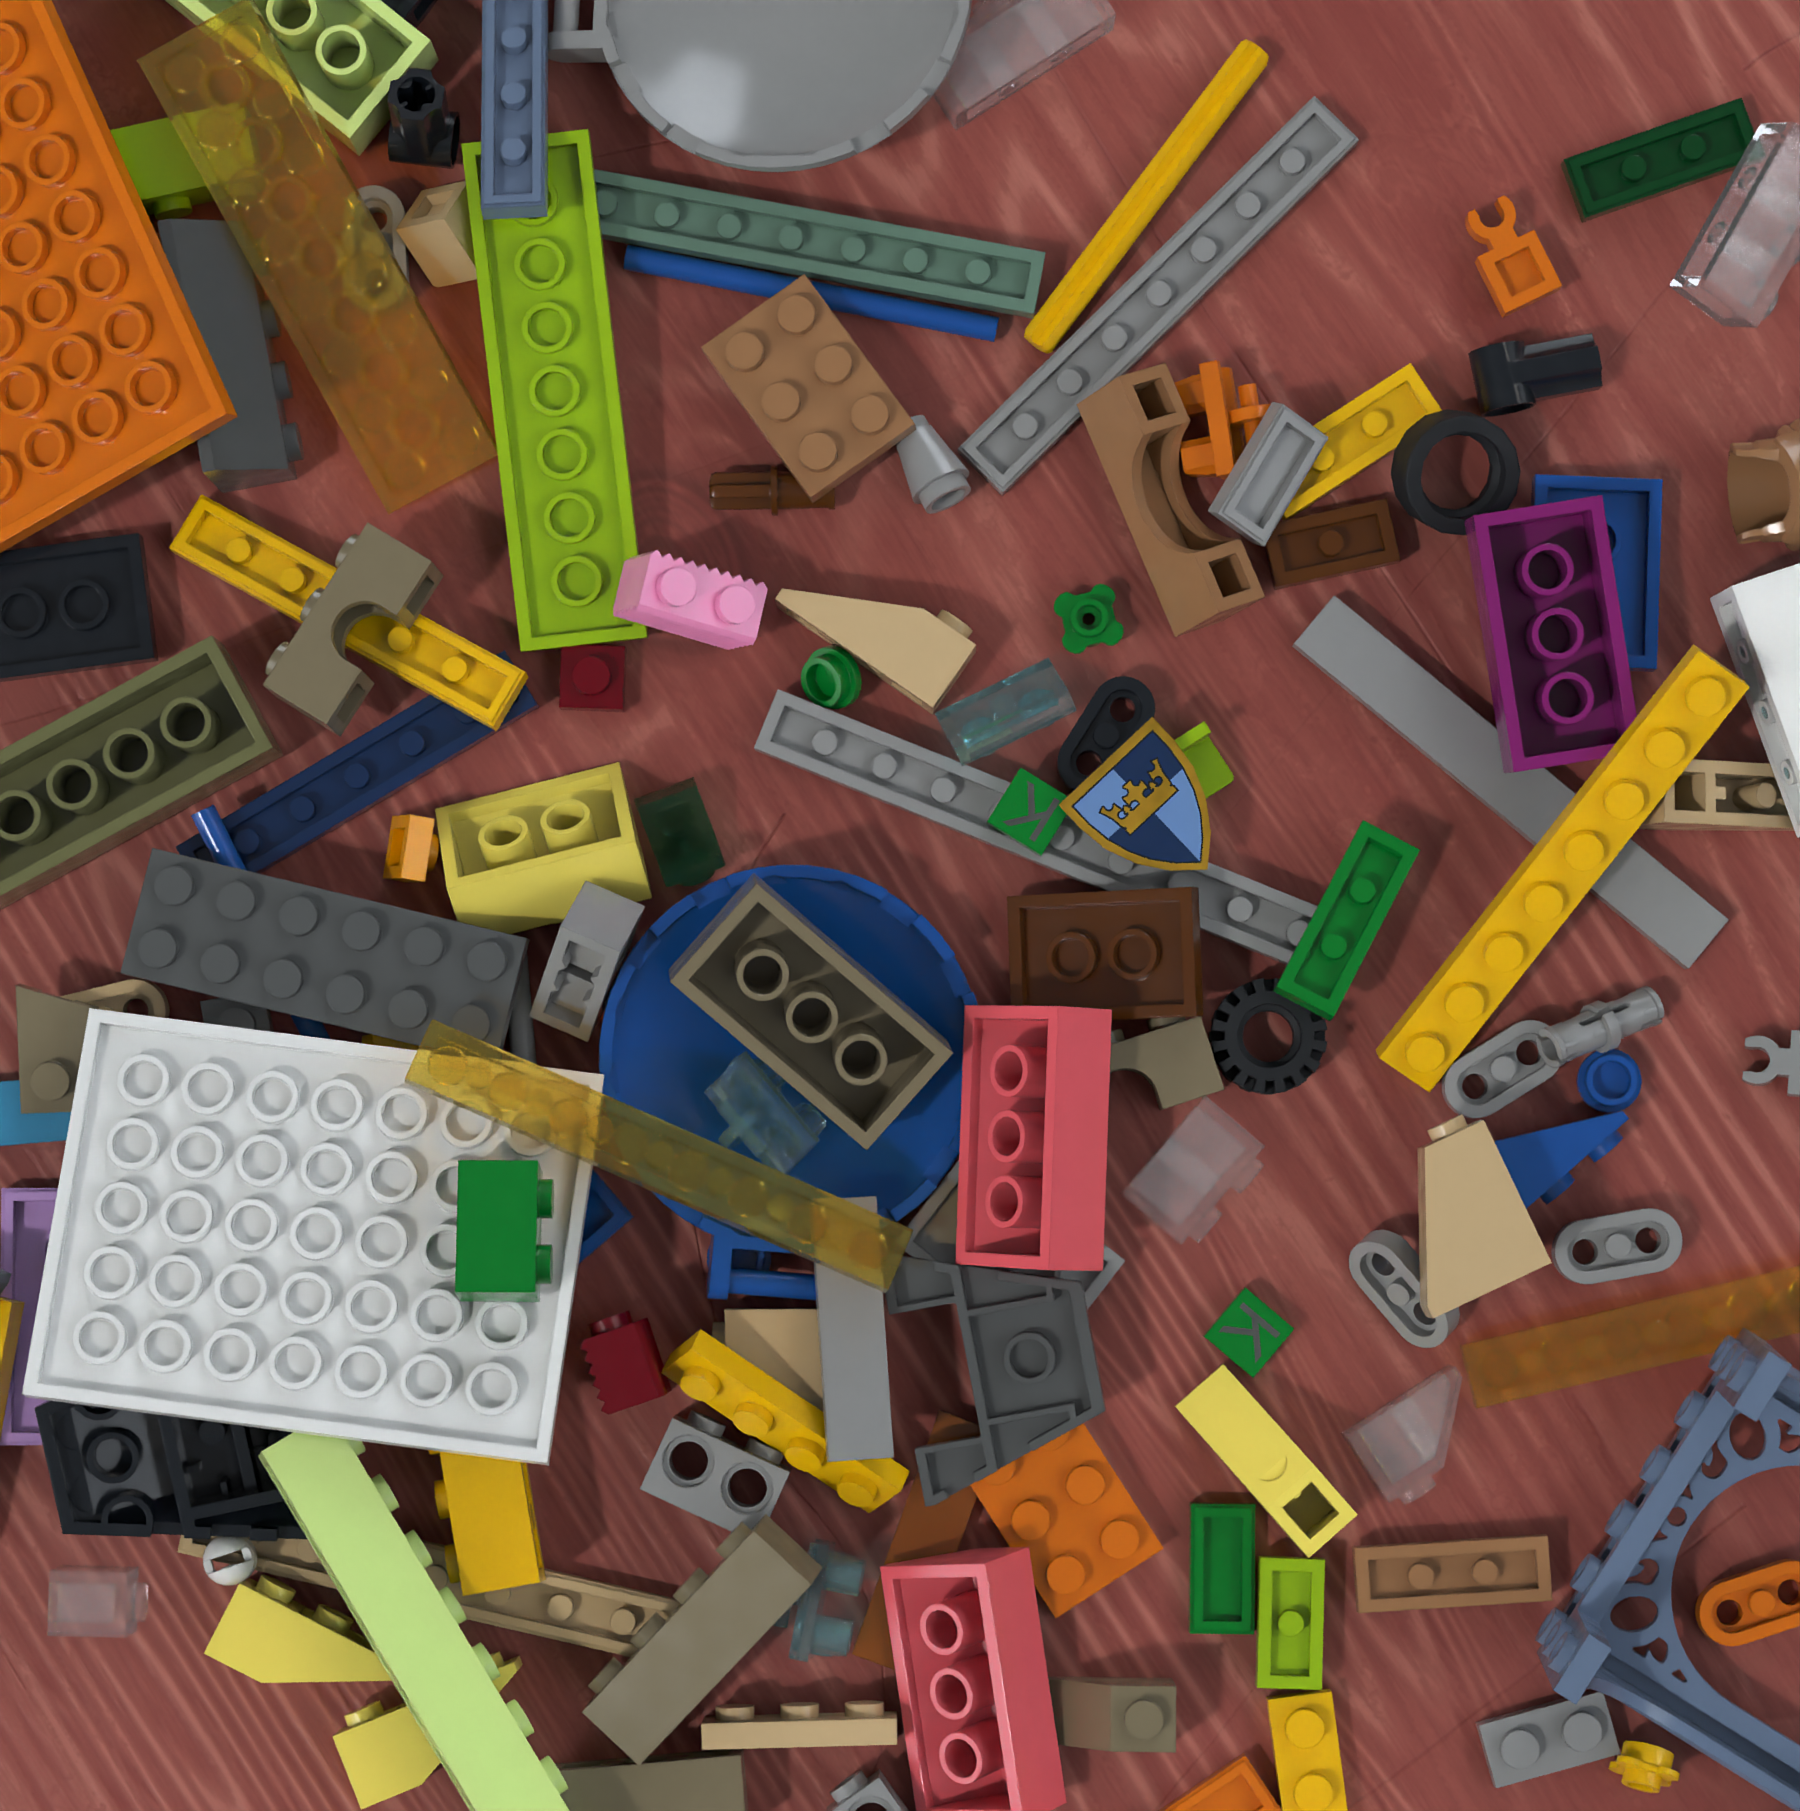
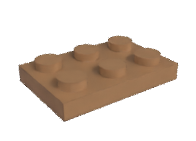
(808, 388)

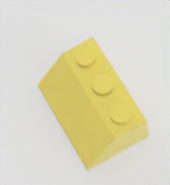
(529, 849)

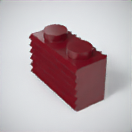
(624, 1362)

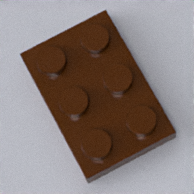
(1108, 951)

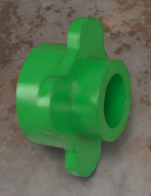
(1077, 633)

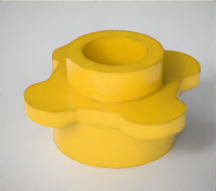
(1645, 1766)

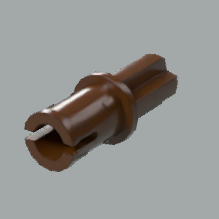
(762, 491)

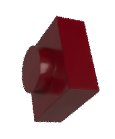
(593, 678)

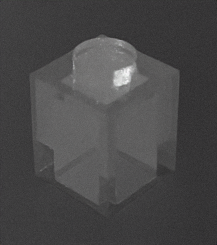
(95, 1601)

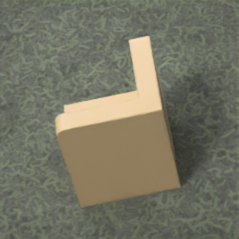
(441, 235)

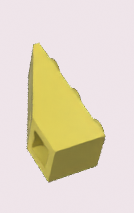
(1266, 1461)
(287, 1642)
(388, 1750)

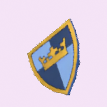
(1145, 804)

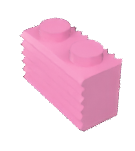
(690, 600)

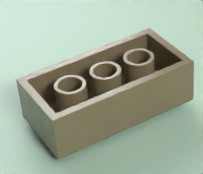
(810, 1011)

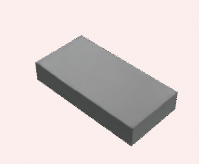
(1268, 474)

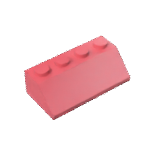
(1033, 1137)
(973, 1681)

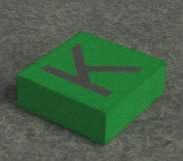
(1029, 812)
(1248, 1332)

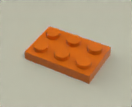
(1071, 1517)

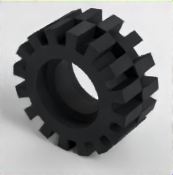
(1244, 1069)

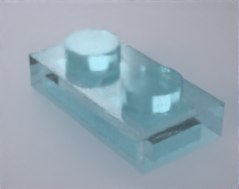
(1005, 712)

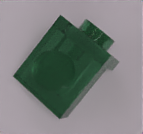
(680, 834)

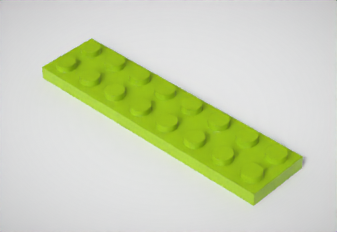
(556, 404)

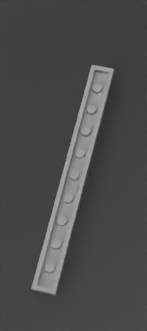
(966, 797)

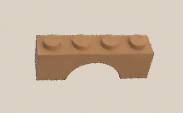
(1138, 438)

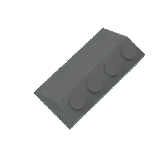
(238, 332)

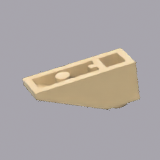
(895, 642)
(1722, 798)

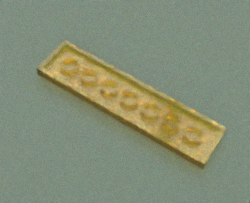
(319, 254)

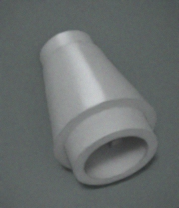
(932, 468)

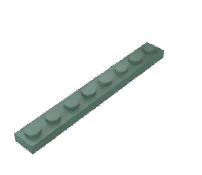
(819, 244)

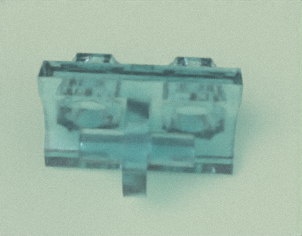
(761, 1116)
(817, 1632)

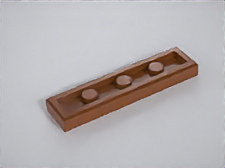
(919, 1534)

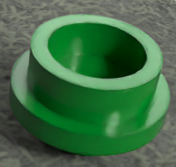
(831, 678)

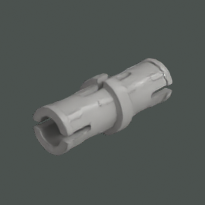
(1600, 1026)

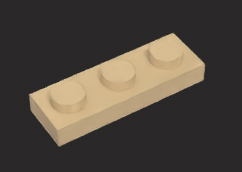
(799, 1726)

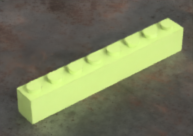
(412, 1625)

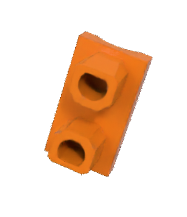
(1215, 395)

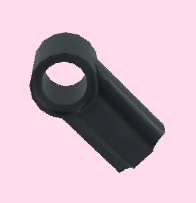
(420, 122)
(1515, 376)

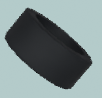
(1415, 447)

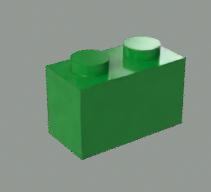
(501, 1231)

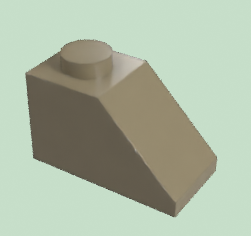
(1115, 1713)

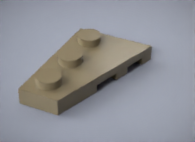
(48, 1049)

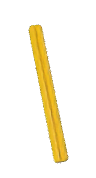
(1146, 196)

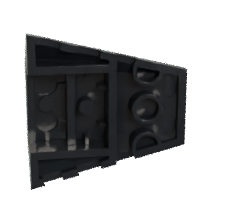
(160, 1475)

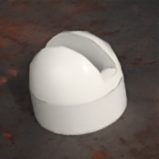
(234, 1573)

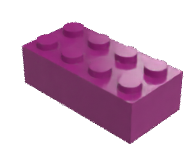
(1551, 632)

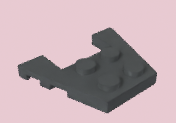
(1025, 1360)

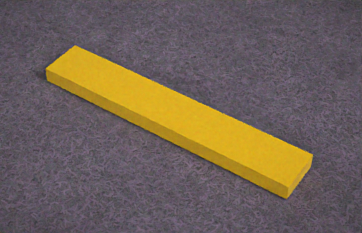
(288, 575)

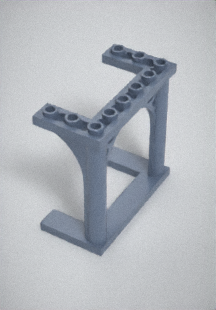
(1589, 1652)

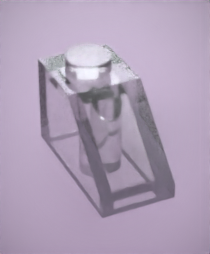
(1408, 1437)

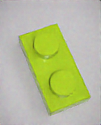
(1290, 1622)

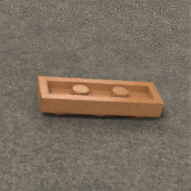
(1452, 1573)

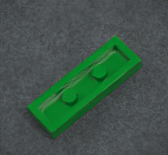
(1346, 920)

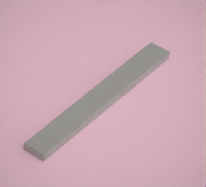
(1159, 294)
(1470, 754)

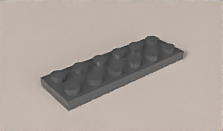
(320, 953)

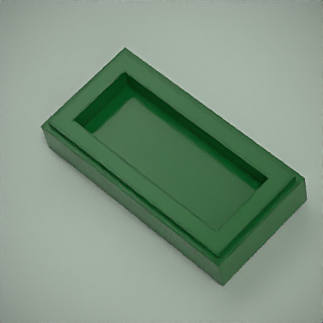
(1221, 1568)

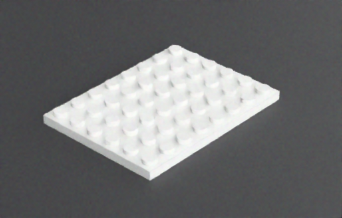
(276, 1246)

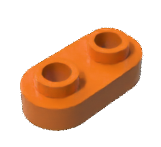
(1757, 1602)

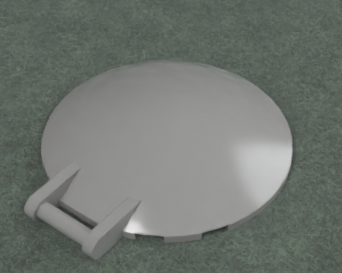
(769, 77)

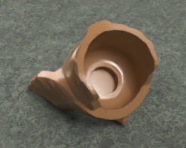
(1766, 488)

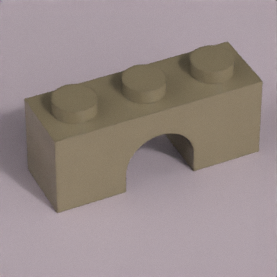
(372, 579)
(1172, 1059)

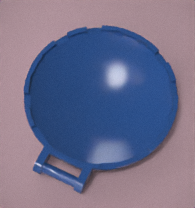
(667, 1051)

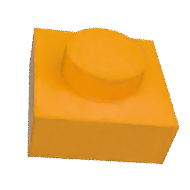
(411, 849)

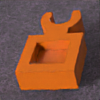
(1514, 267)

